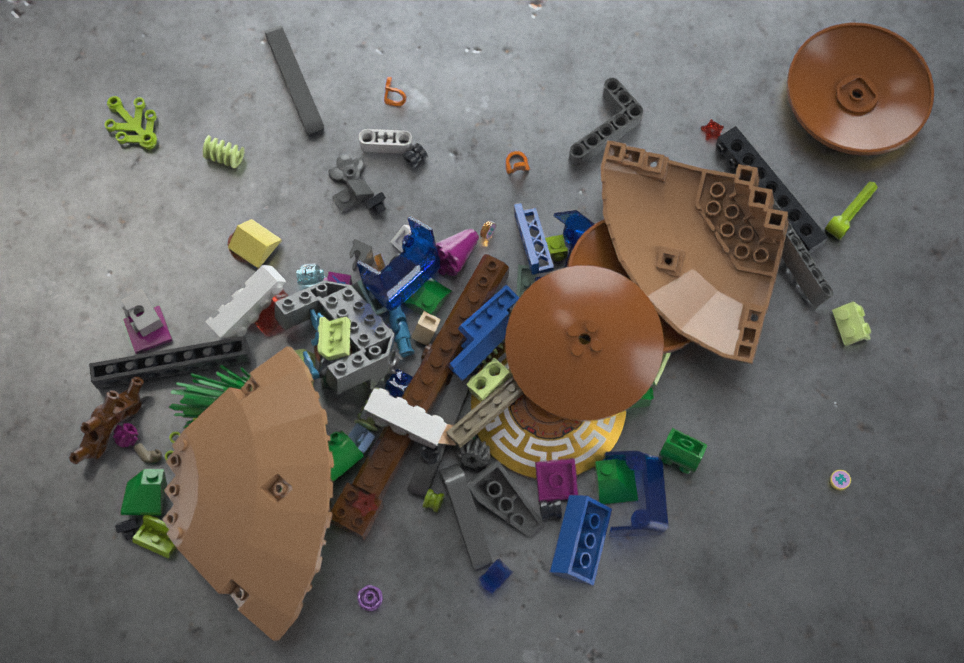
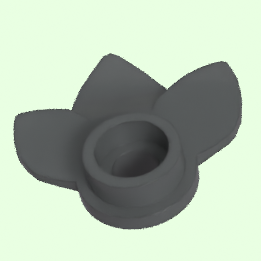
(347, 168)

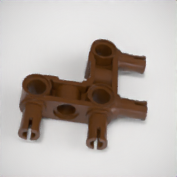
(104, 419)

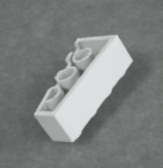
(247, 303)
(404, 418)

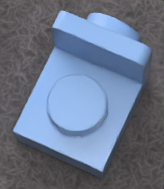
(361, 437)

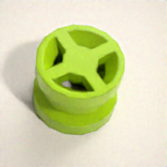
(433, 500)

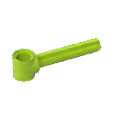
(840, 224)

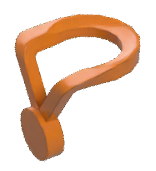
(388, 88)
(517, 166)

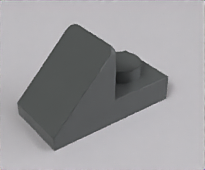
(352, 195)

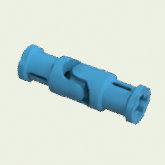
(402, 334)

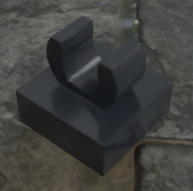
(376, 202)
(128, 528)

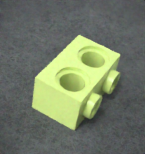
(486, 378)

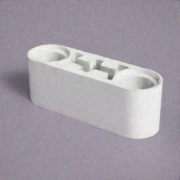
(382, 136)

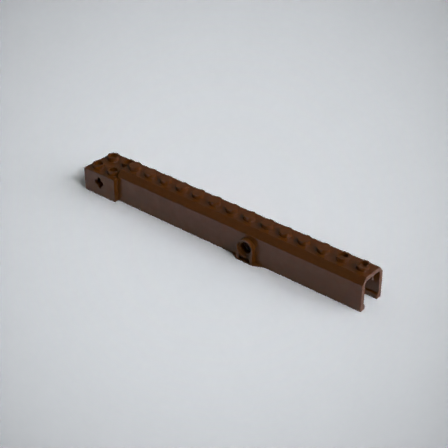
(422, 391)

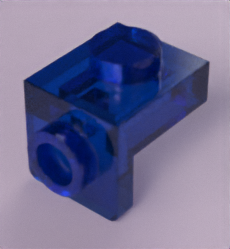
(398, 383)
(495, 576)

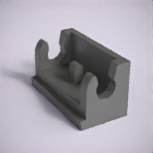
(362, 252)

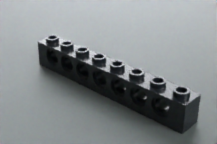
(804, 223)
(169, 362)

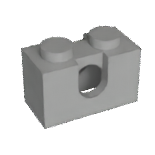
(139, 303)

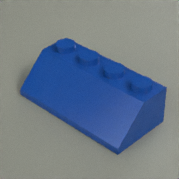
(581, 539)

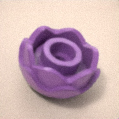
(369, 591)

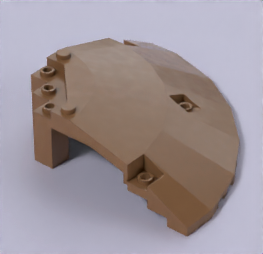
(712, 228)
(229, 497)

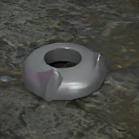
(394, 362)

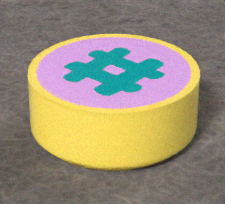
(840, 480)

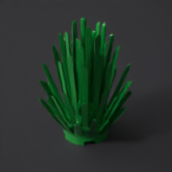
(200, 398)

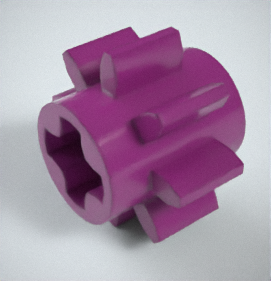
(125, 435)

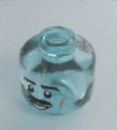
(309, 275)

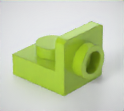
(557, 247)

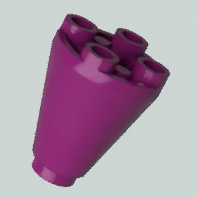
(455, 251)

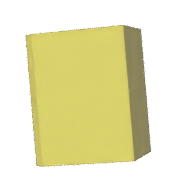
(253, 242)

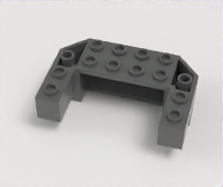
(367, 331)

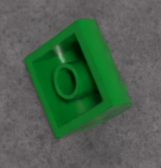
(683, 451)
(344, 453)

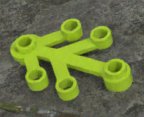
(132, 124)

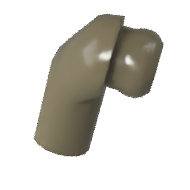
(147, 456)

